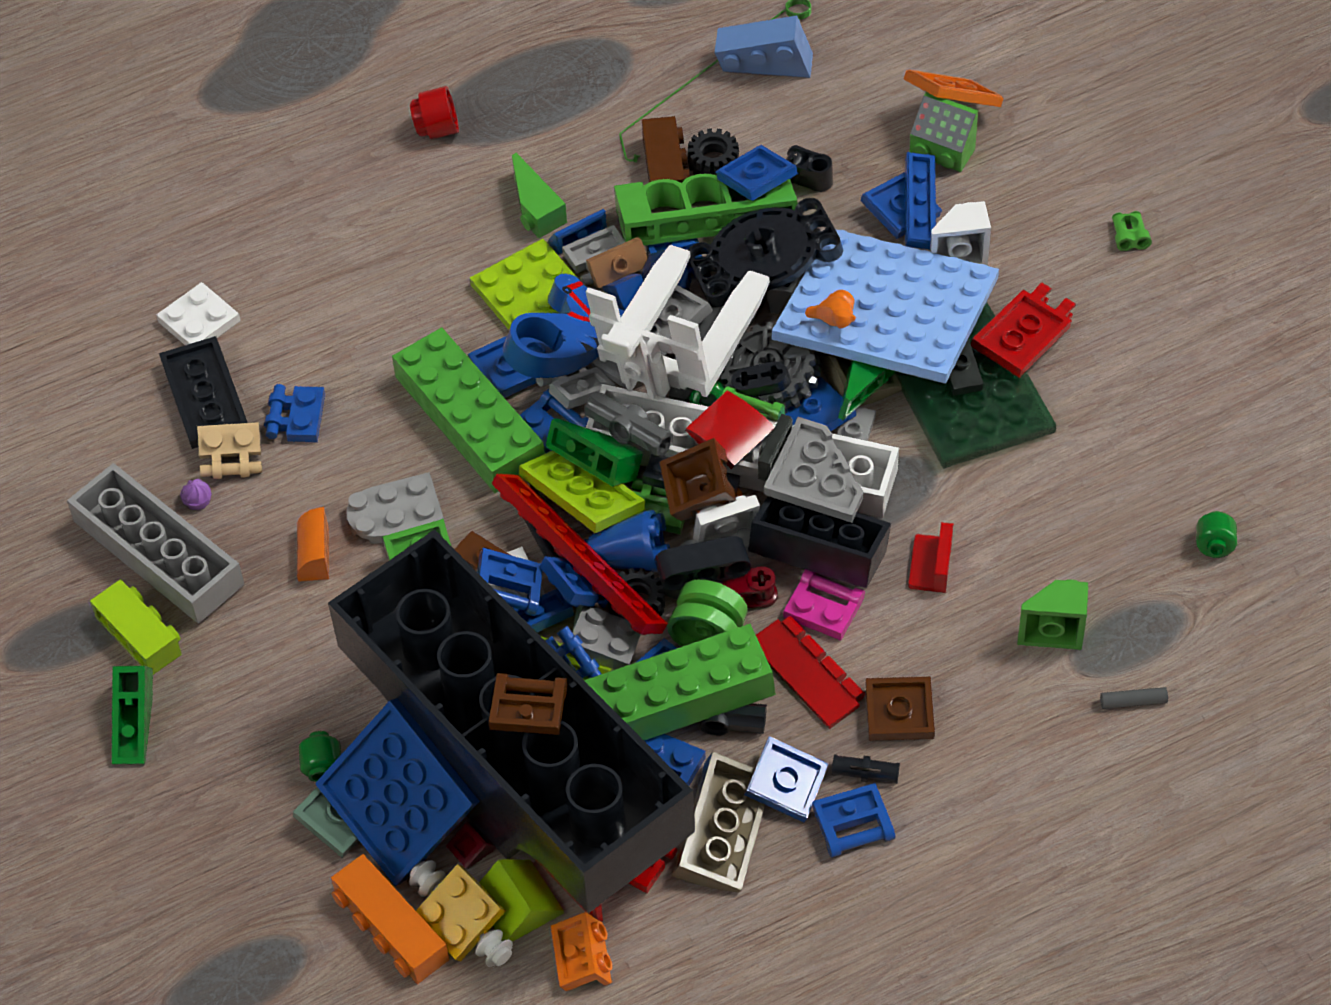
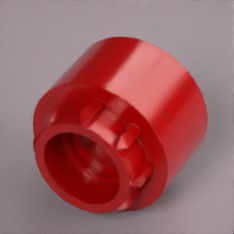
(434, 113)

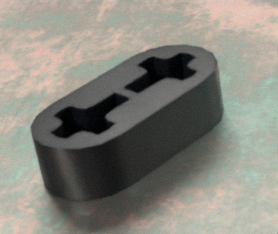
(761, 379)

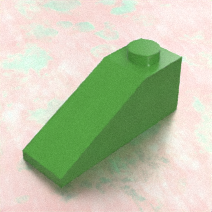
(539, 205)

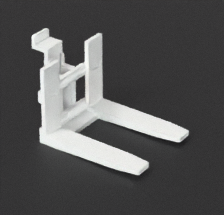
(637, 350)

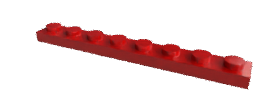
(584, 559)

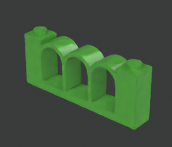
(636, 201)

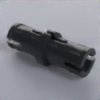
(842, 766)

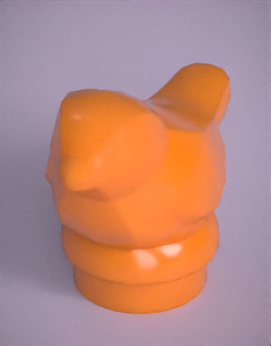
(834, 310)

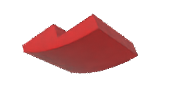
(733, 425)

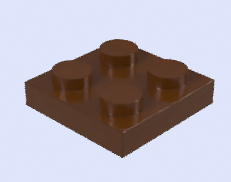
(899, 708)

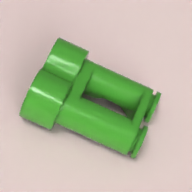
(1130, 238)

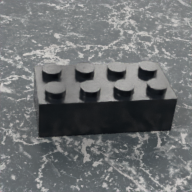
(820, 541)

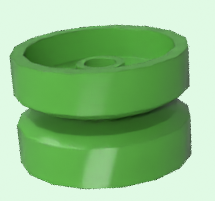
(705, 611)

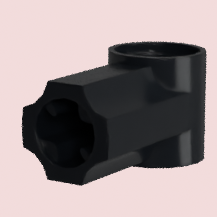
(748, 719)

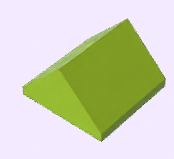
(523, 896)

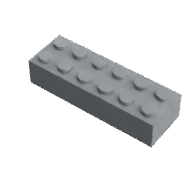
(156, 543)

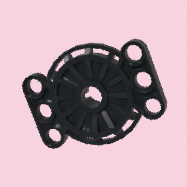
(742, 242)

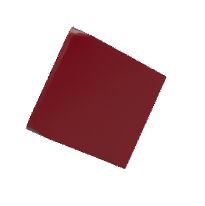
(470, 845)

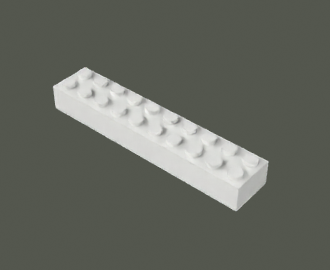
(869, 462)

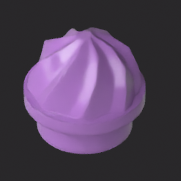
(196, 494)

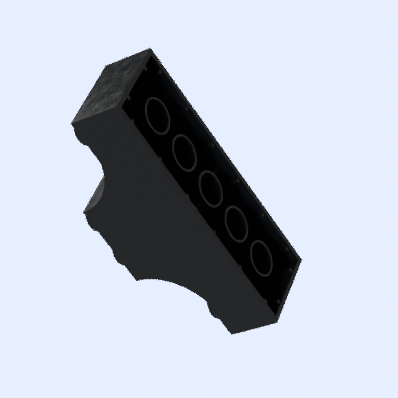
(580, 801)

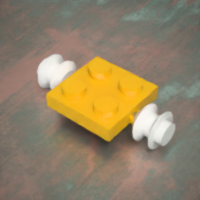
(461, 912)

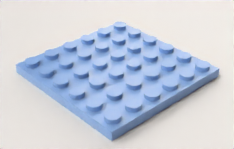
(907, 306)

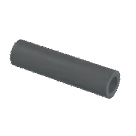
(1134, 698)

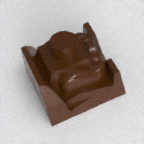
(696, 479)

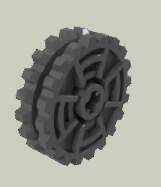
(758, 349)

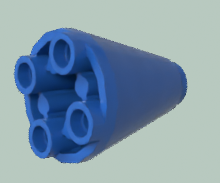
(632, 542)

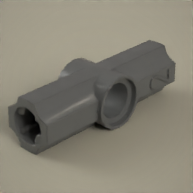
(628, 424)

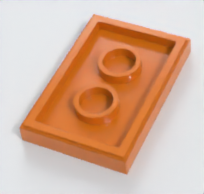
(953, 88)

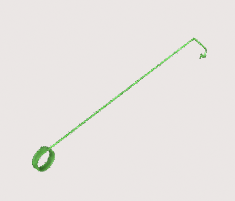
(788, 4)

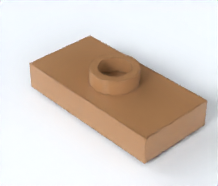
(617, 262)

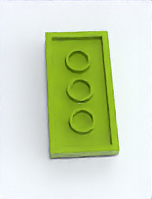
(580, 492)

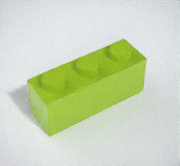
(136, 626)

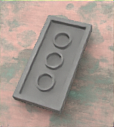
(680, 304)

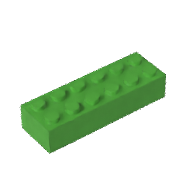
(466, 406)
(688, 683)

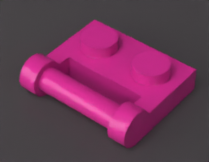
(821, 612)

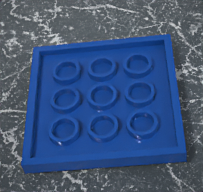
(396, 791)

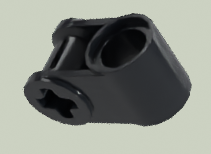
(813, 168)

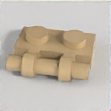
(229, 441)

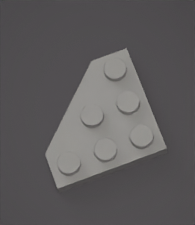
(814, 473)

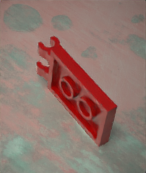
(1024, 330)

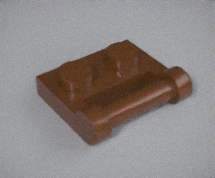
(527, 712)

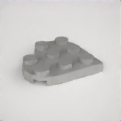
(393, 507)

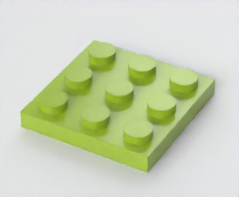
(520, 282)

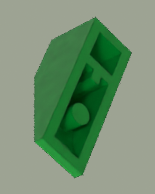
(861, 384)
(595, 452)
(131, 713)

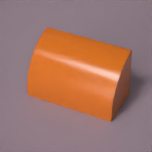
(313, 546)

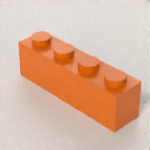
(389, 919)

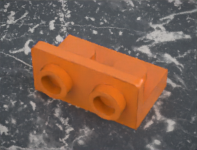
(581, 951)

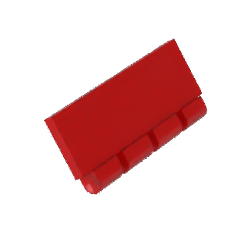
(811, 680)

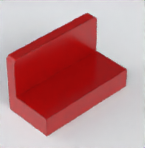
(931, 560)

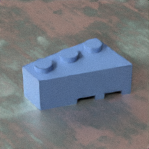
(765, 48)

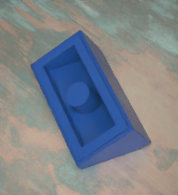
(578, 231)

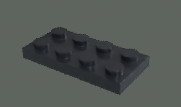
(202, 386)

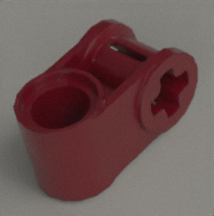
(751, 587)

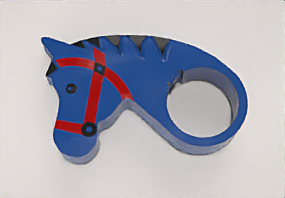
(564, 332)

